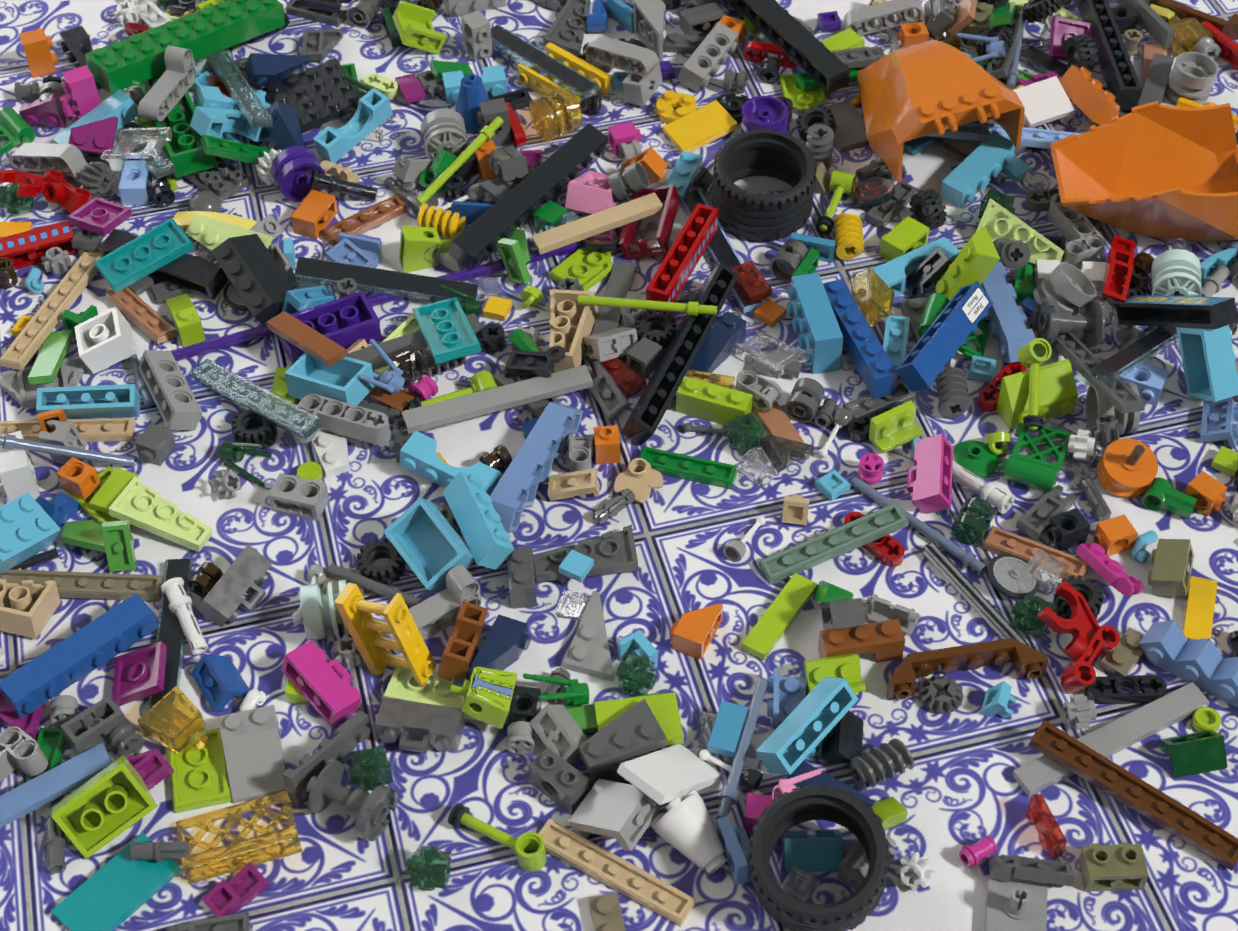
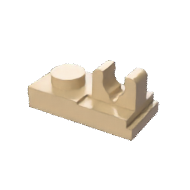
(337, 169)
(573, 484)

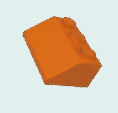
(1089, 95)

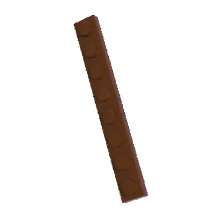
(1136, 794)

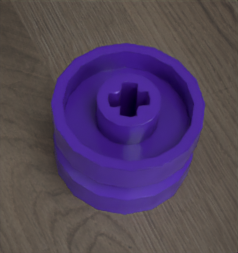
(764, 114)
(293, 172)

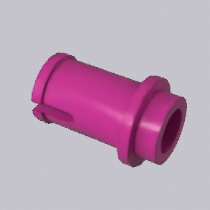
(973, 854)

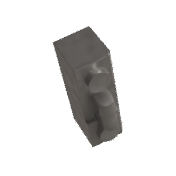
(226, 595)
(419, 725)

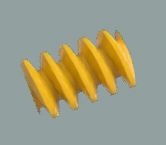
(445, 224)
(848, 236)

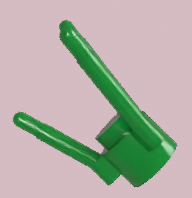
(575, 693)

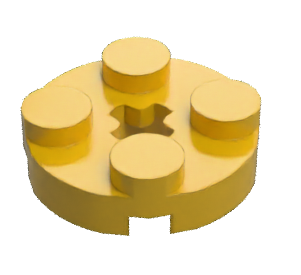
(665, 106)

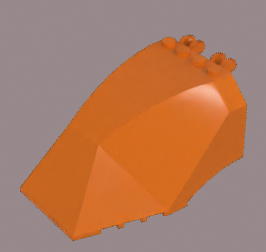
(928, 92)
(1155, 172)

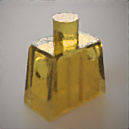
(1186, 34)
(872, 296)
(174, 723)

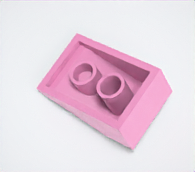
(590, 193)

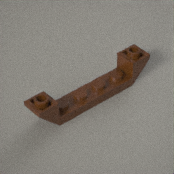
(1229, 27)
(1025, 660)

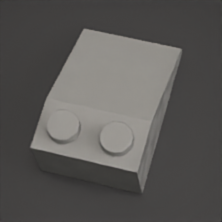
(650, 24)
(253, 753)

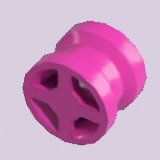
(423, 388)
(870, 468)

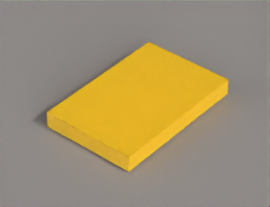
(700, 127)

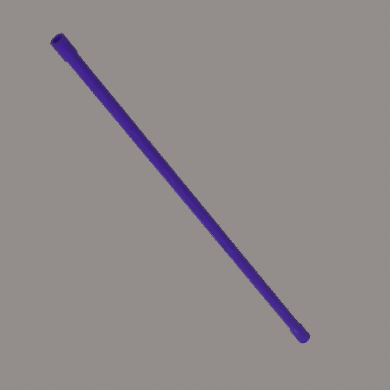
(374, 300)

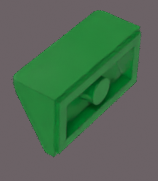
(828, 592)

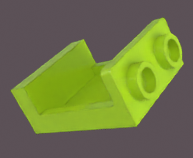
(416, 27)

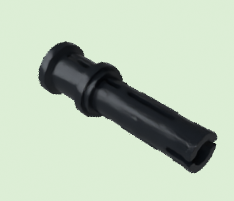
(332, 182)

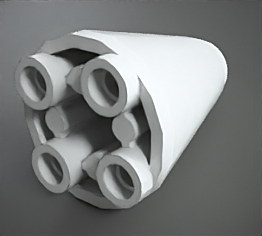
(691, 832)

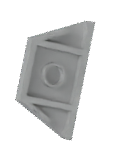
(17, 385)

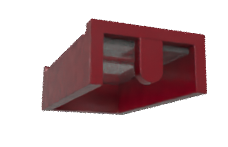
(651, 234)

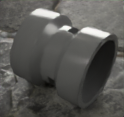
(734, 80)

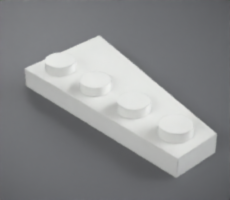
(331, 452)

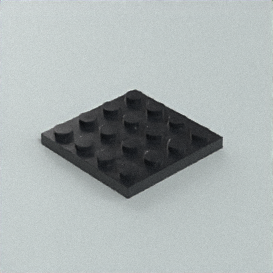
(316, 94)

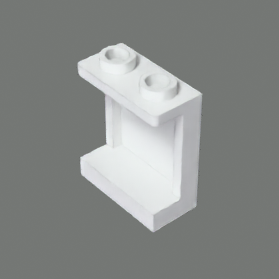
(1045, 102)

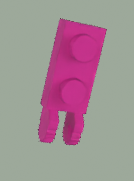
(1109, 569)

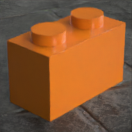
(38, 53)
(314, 214)

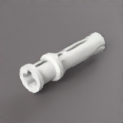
(987, 491)
(181, 606)

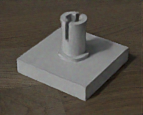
(1015, 906)

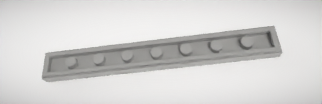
(496, 399)
(1116, 735)

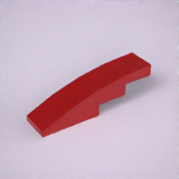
(1118, 269)

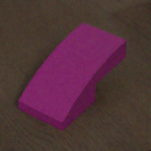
(410, 88)
(238, 892)

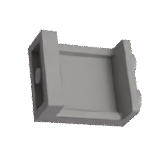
(615, 812)

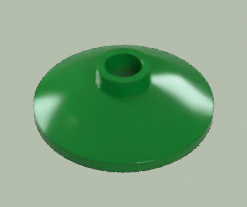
(976, 458)

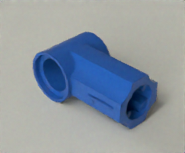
(597, 16)

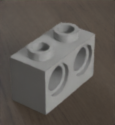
(476, 36)
(298, 497)

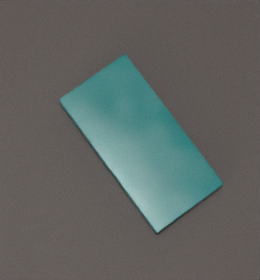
(144, 255)
(446, 330)
(114, 892)

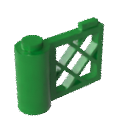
(14, 129)
(934, 306)
(1033, 469)

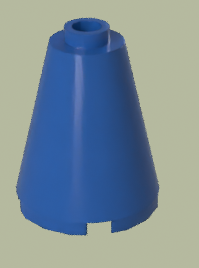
(469, 96)

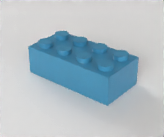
(815, 323)

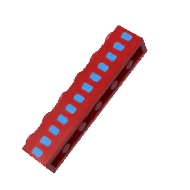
(30, 246)
(683, 255)

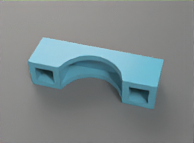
(371, 112)
(218, 120)
(896, 270)
(420, 457)

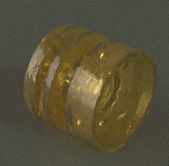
(555, 114)

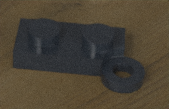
(331, 6)
(928, 272)
(534, 363)

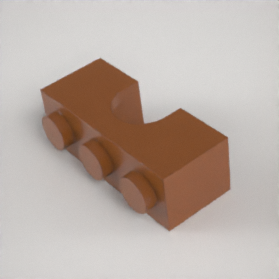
(880, 638)
(462, 642)

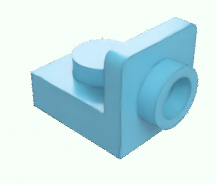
(638, 645)

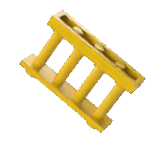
(545, 86)
(370, 642)

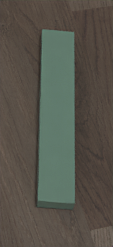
(833, 543)

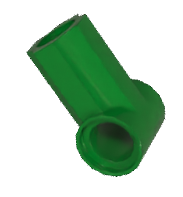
(439, 165)
(1024, 282)
(1161, 495)

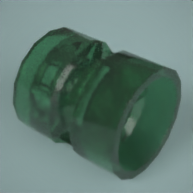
(973, 521)

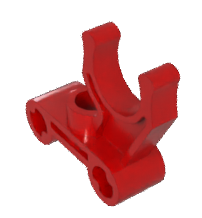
(51, 185)
(1087, 642)

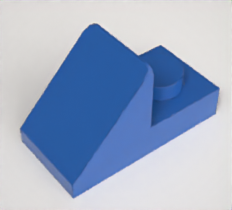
(60, 508)

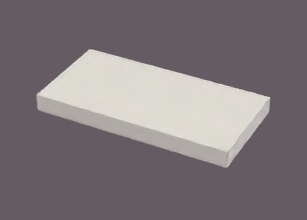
(669, 773)

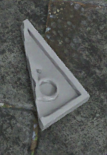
(590, 647)

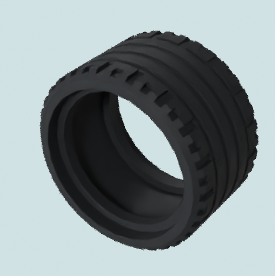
(770, 155)
(819, 804)

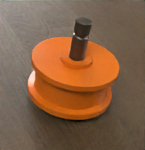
(1127, 468)

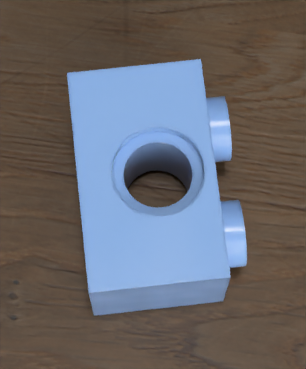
(134, 183)
(1149, 381)

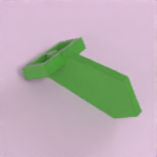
(515, 255)
(109, 537)

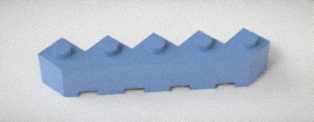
(1006, 318)
(534, 462)
(1192, 660)

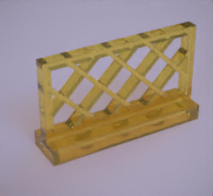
(235, 856)

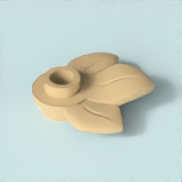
(639, 482)

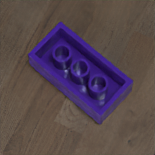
(340, 321)

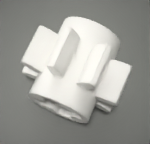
(127, 12)
(1082, 445)
(910, 876)

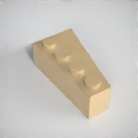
(569, 325)
(27, 606)

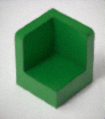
(548, 215)
(72, 319)

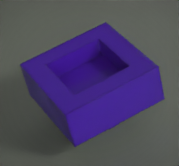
(829, 21)
(667, 70)

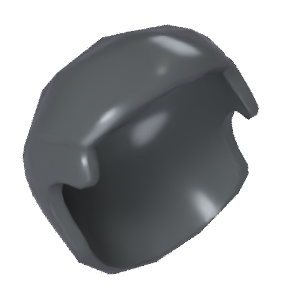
(205, 201)

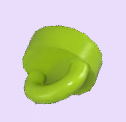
(531, 296)
(996, 439)

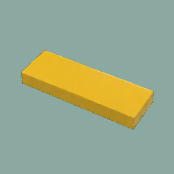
(1199, 608)

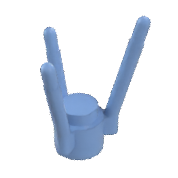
(994, 50)
(389, 380)

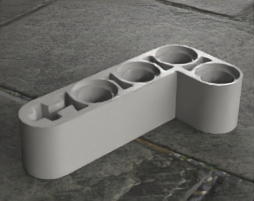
(884, 16)
(611, 53)
(170, 86)
(45, 156)
(1082, 237)
(346, 420)
(443, 608)
(20, 751)

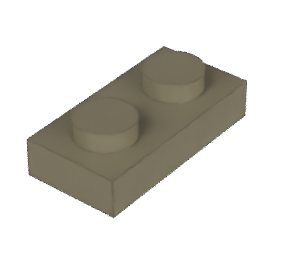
(1124, 656)
(606, 913)

